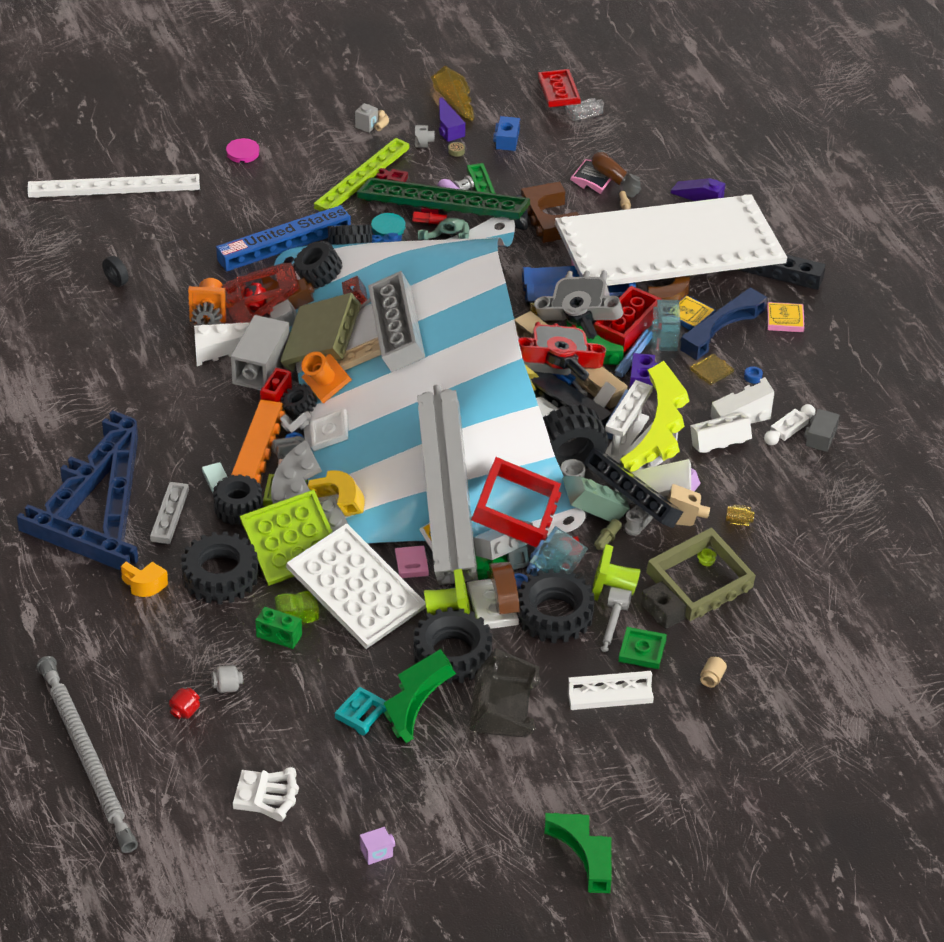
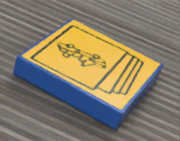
(693, 312)

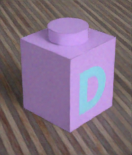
(377, 845)

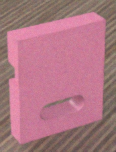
(411, 562)

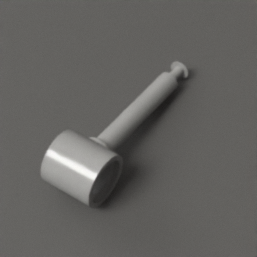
(619, 600)

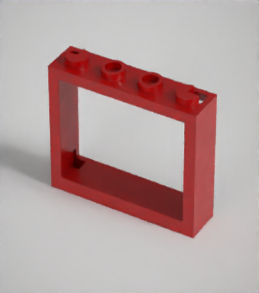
(507, 524)

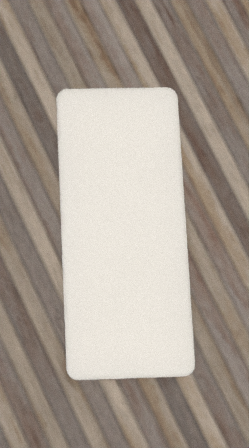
(604, 394)

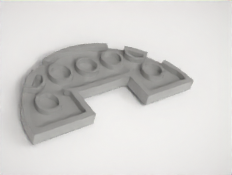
(290, 481)

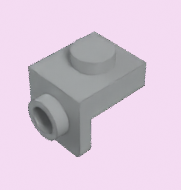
(301, 422)

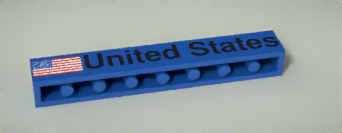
(280, 238)

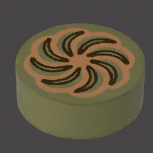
(456, 149)

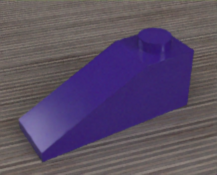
(451, 124)
(699, 189)

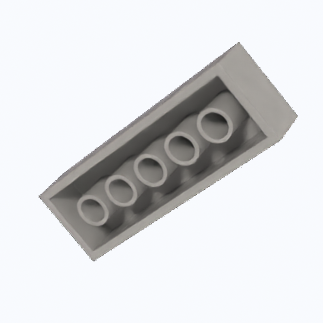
(396, 321)

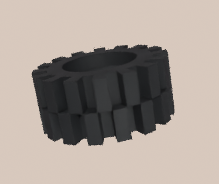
(301, 393)

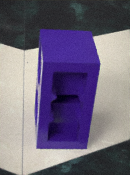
(640, 367)

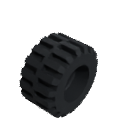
(318, 264)
(236, 497)

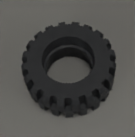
(576, 423)

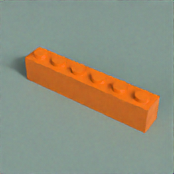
(259, 440)

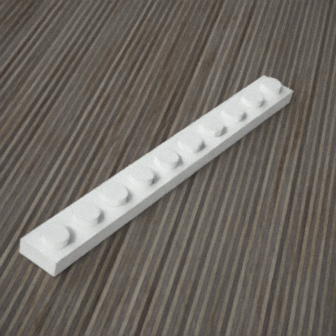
(113, 185)

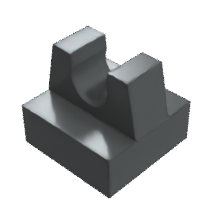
(518, 557)

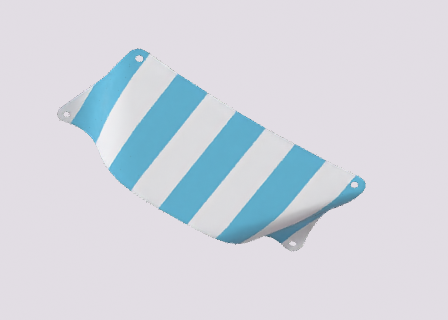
(468, 349)

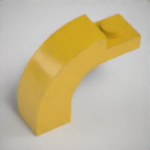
(350, 498)

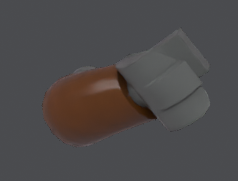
(612, 170)

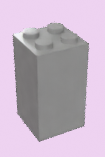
(259, 352)

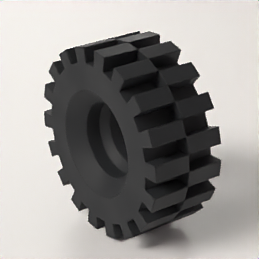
(349, 234)

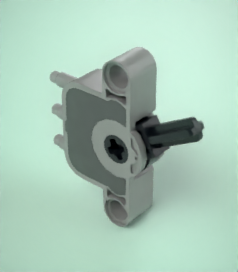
(580, 302)

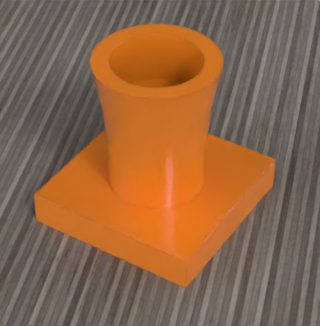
(209, 291)
(323, 375)

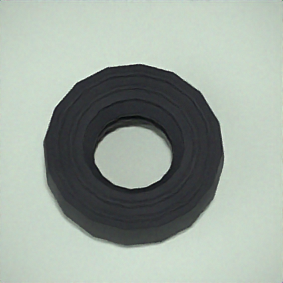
(115, 271)

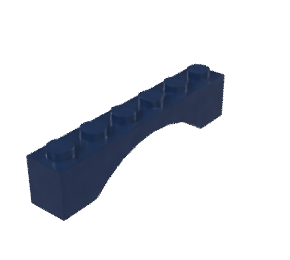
(745, 306)

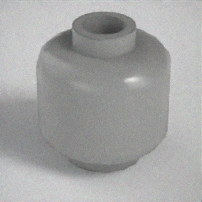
(226, 679)

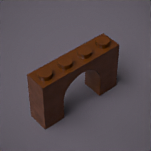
(545, 197)

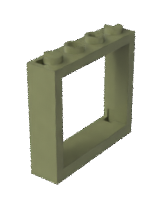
(689, 548)

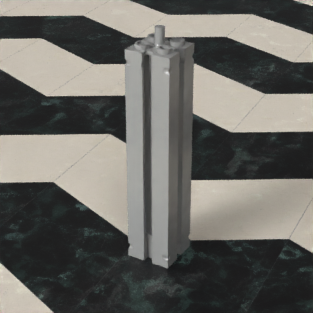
(447, 485)

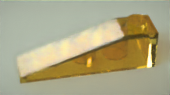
(454, 90)

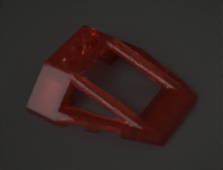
(235, 288)

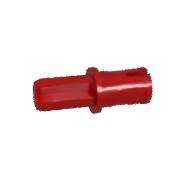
(428, 217)

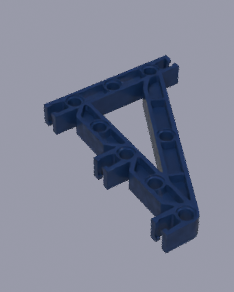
(113, 453)

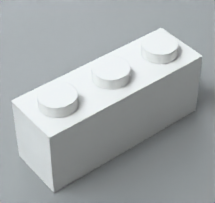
(721, 432)

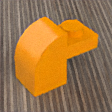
(146, 581)

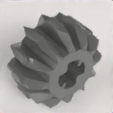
(206, 310)

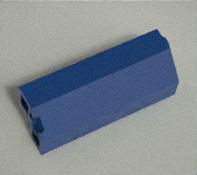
(542, 282)

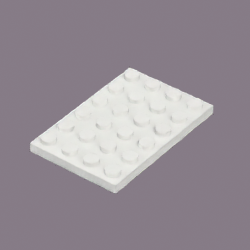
(356, 585)

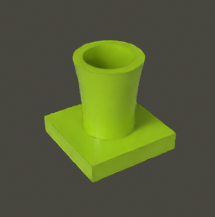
(613, 575)
(446, 598)

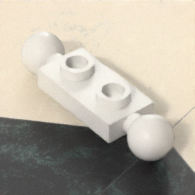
(789, 424)

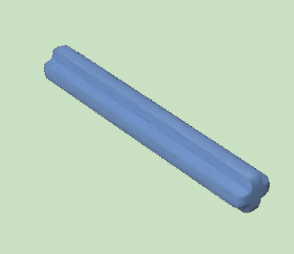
(638, 347)

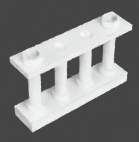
(627, 420)

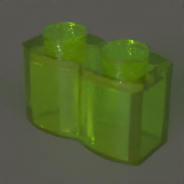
(300, 605)

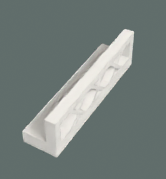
(609, 693)

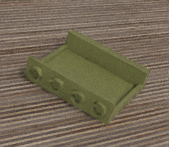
(321, 328)

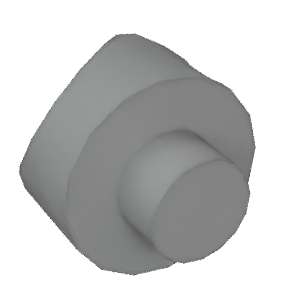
(423, 136)

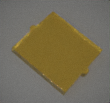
(712, 369)

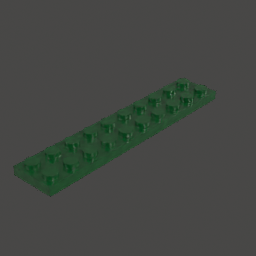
(444, 198)

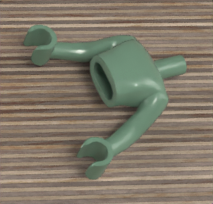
(448, 226)

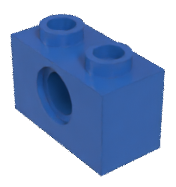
(507, 133)

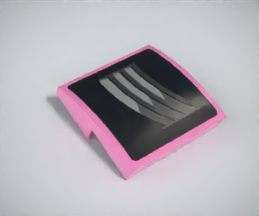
(589, 176)

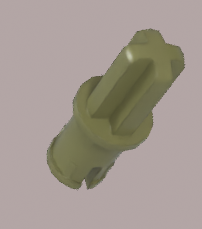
(608, 534)

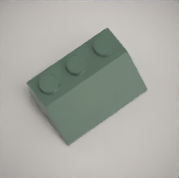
(595, 498)

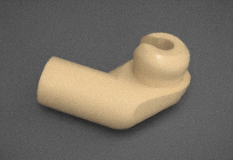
(383, 120)

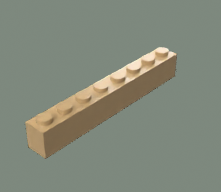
(597, 376)

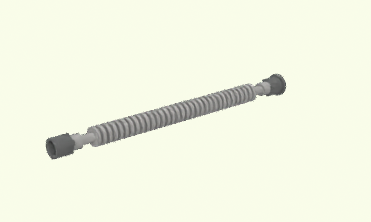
(87, 754)

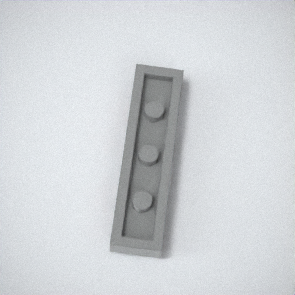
(169, 513)

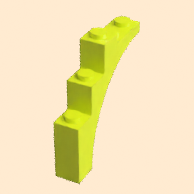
(668, 420)

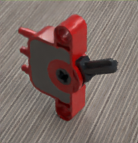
(562, 349)

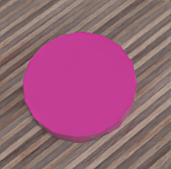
(242, 150)

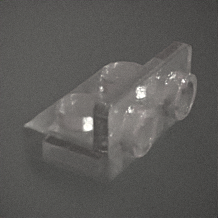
(586, 109)

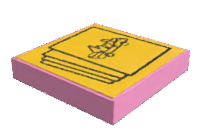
(785, 317)

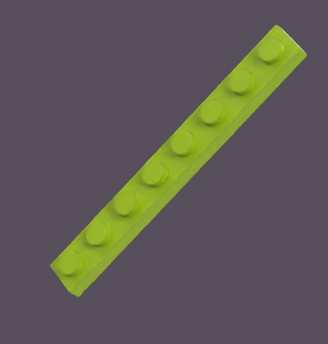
(357, 178)

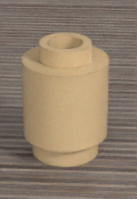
(713, 671)

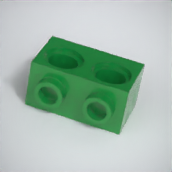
(278, 627)

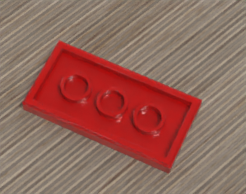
(559, 88)

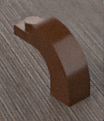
(674, 291)
(504, 587)

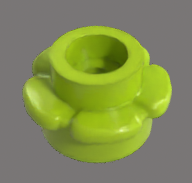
(707, 557)

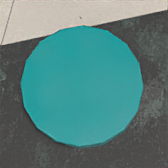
(388, 223)

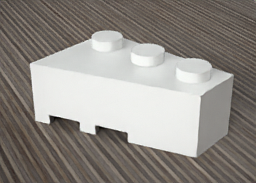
(217, 340)
(753, 401)

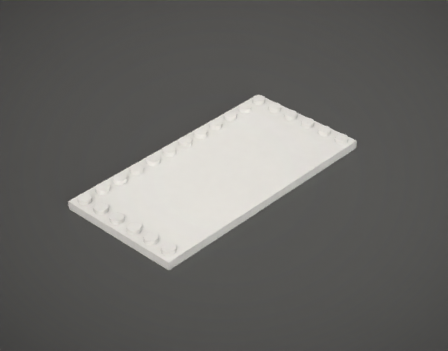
(671, 240)

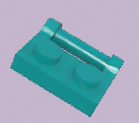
(357, 706)

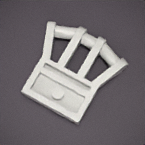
(253, 787)

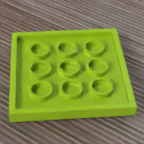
(285, 532)

